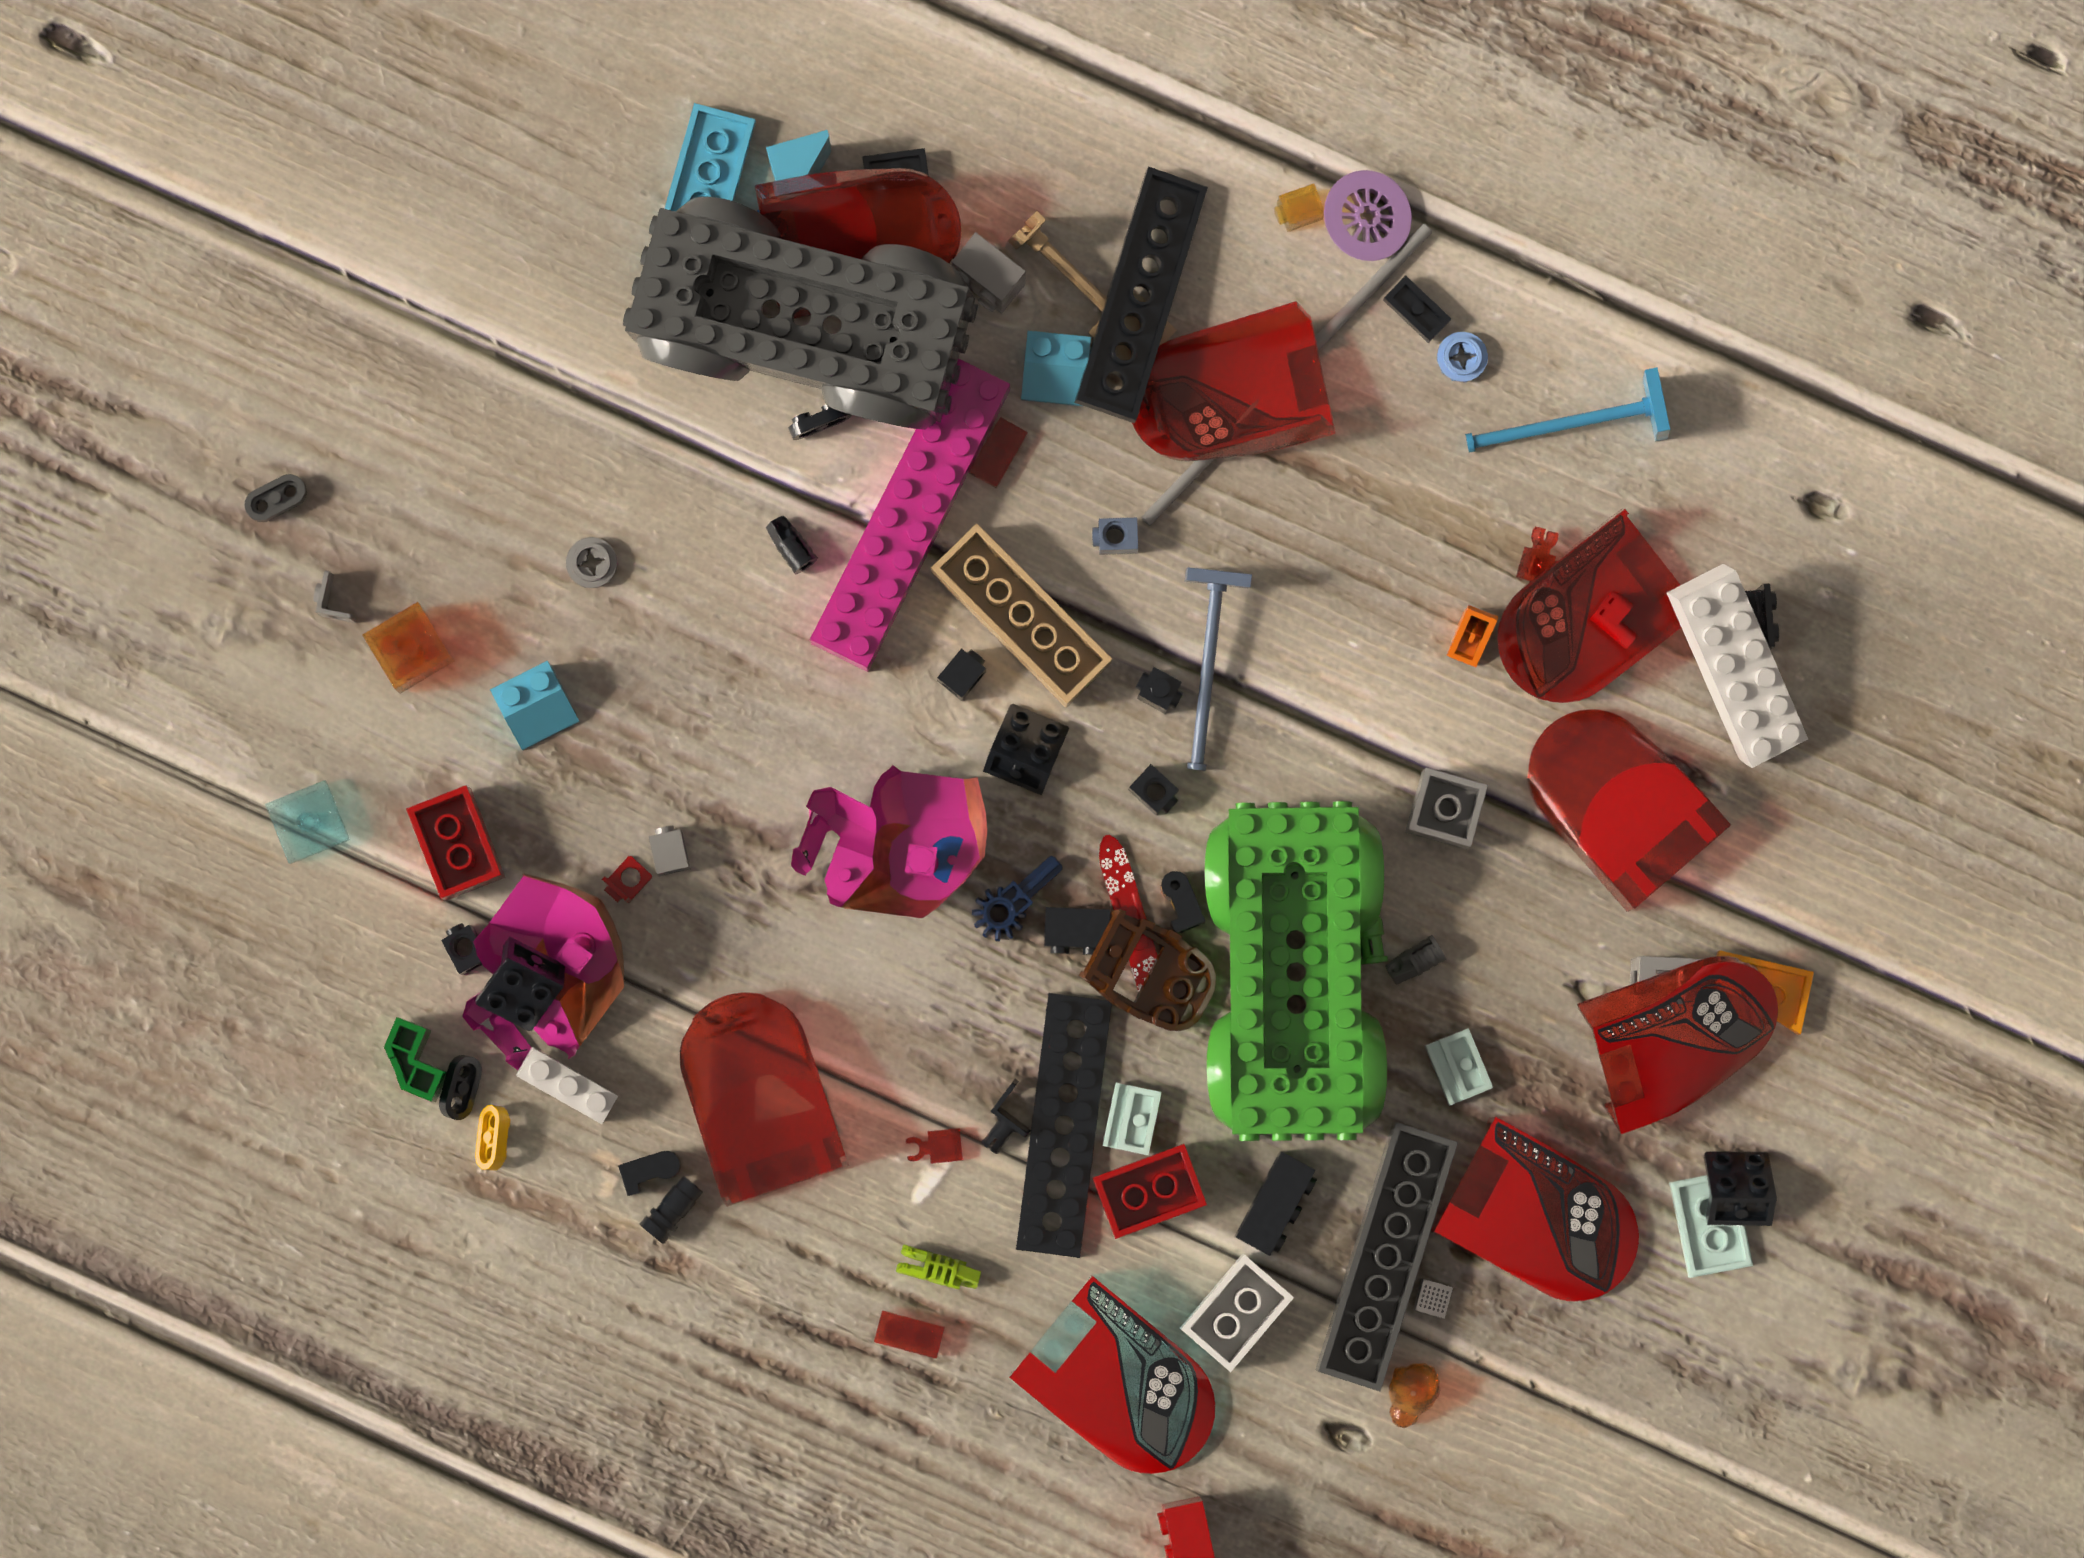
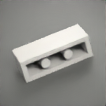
(567, 1085)

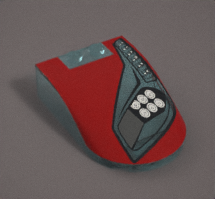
(1120, 1383)

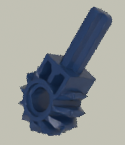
(1015, 899)

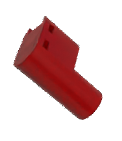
(1610, 615)

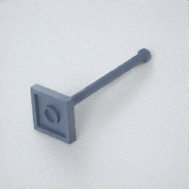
(1217, 584)

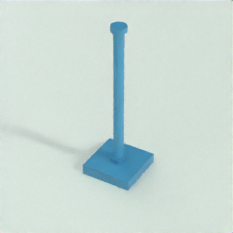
(1651, 405)

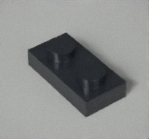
(908, 159)
(1417, 309)

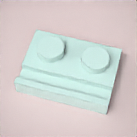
(1458, 1066)
(1131, 1118)

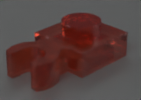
(1537, 558)
(941, 1145)

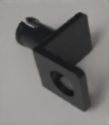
(1005, 1125)

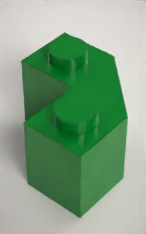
(404, 1050)

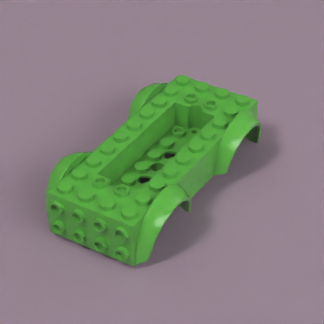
(1262, 880)

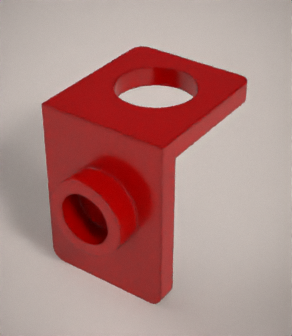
(617, 889)

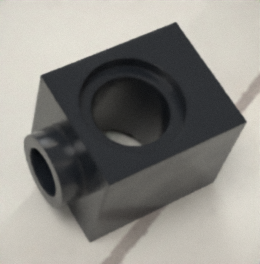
(962, 673)
(1147, 778)
(467, 963)

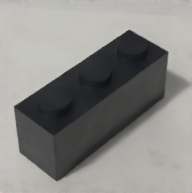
(1276, 1204)

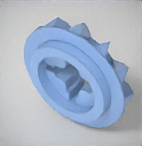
(1471, 346)

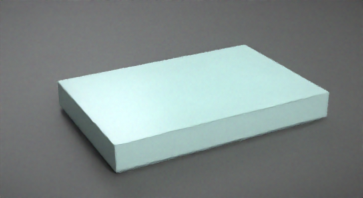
(1704, 1246)

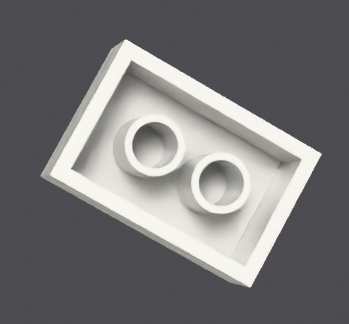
(1236, 1312)

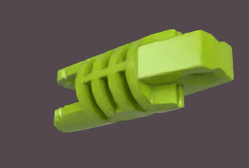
(938, 1269)

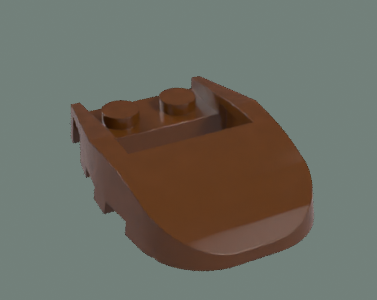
(1176, 985)

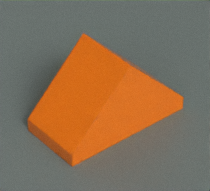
(1472, 635)

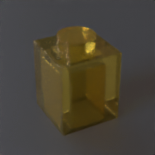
(1299, 208)

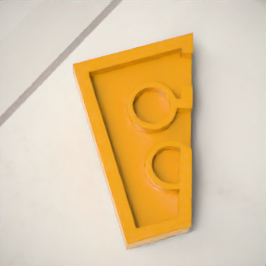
(1790, 986)

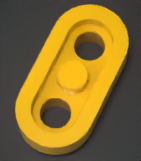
(492, 1137)

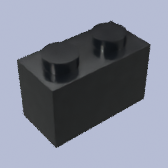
(1074, 929)

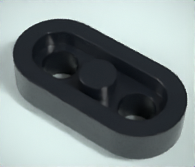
(807, 425)
(460, 1087)

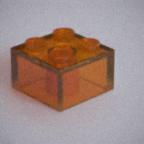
(408, 647)

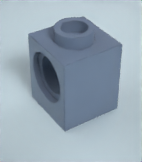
(1127, 526)

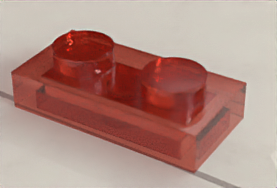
(998, 452)
(909, 1334)

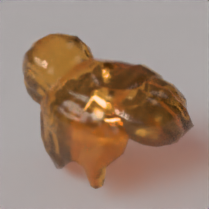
(1422, 1380)

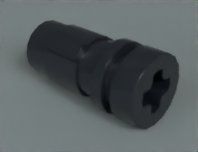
(671, 1209)

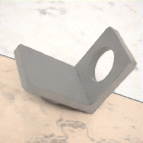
(322, 595)

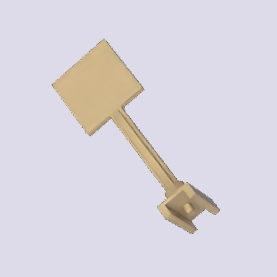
(1039, 242)

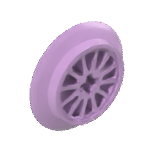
(1395, 201)

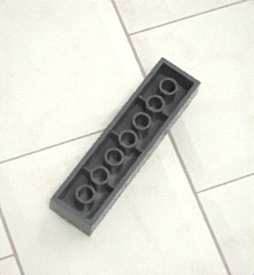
(1386, 1256)

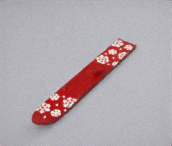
(1125, 896)

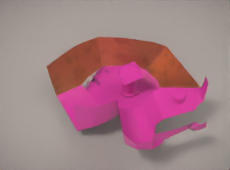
(888, 849)
(569, 929)

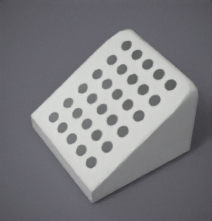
(1432, 1298)

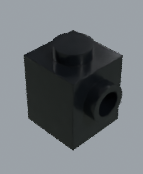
(1159, 690)

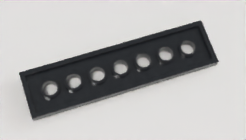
(1120, 301)
(1045, 1138)

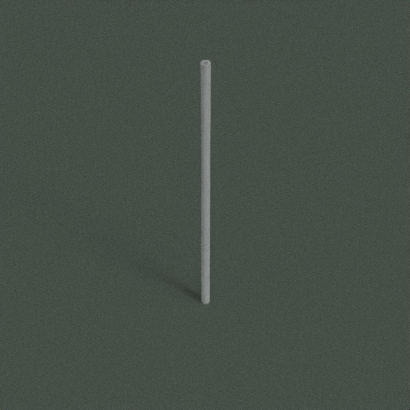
(1321, 339)

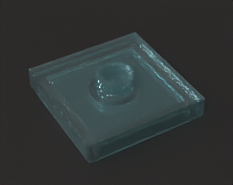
(307, 822)

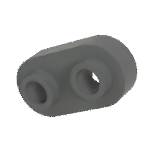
(275, 495)

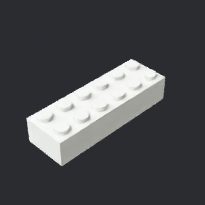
(1737, 665)

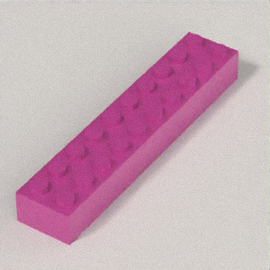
(908, 521)

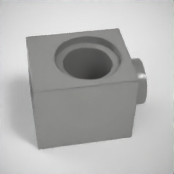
(669, 851)

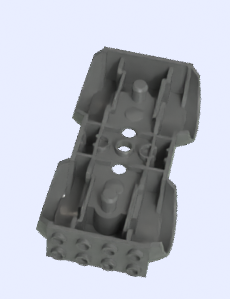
(722, 261)

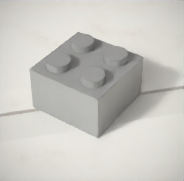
(989, 273)
(1446, 808)

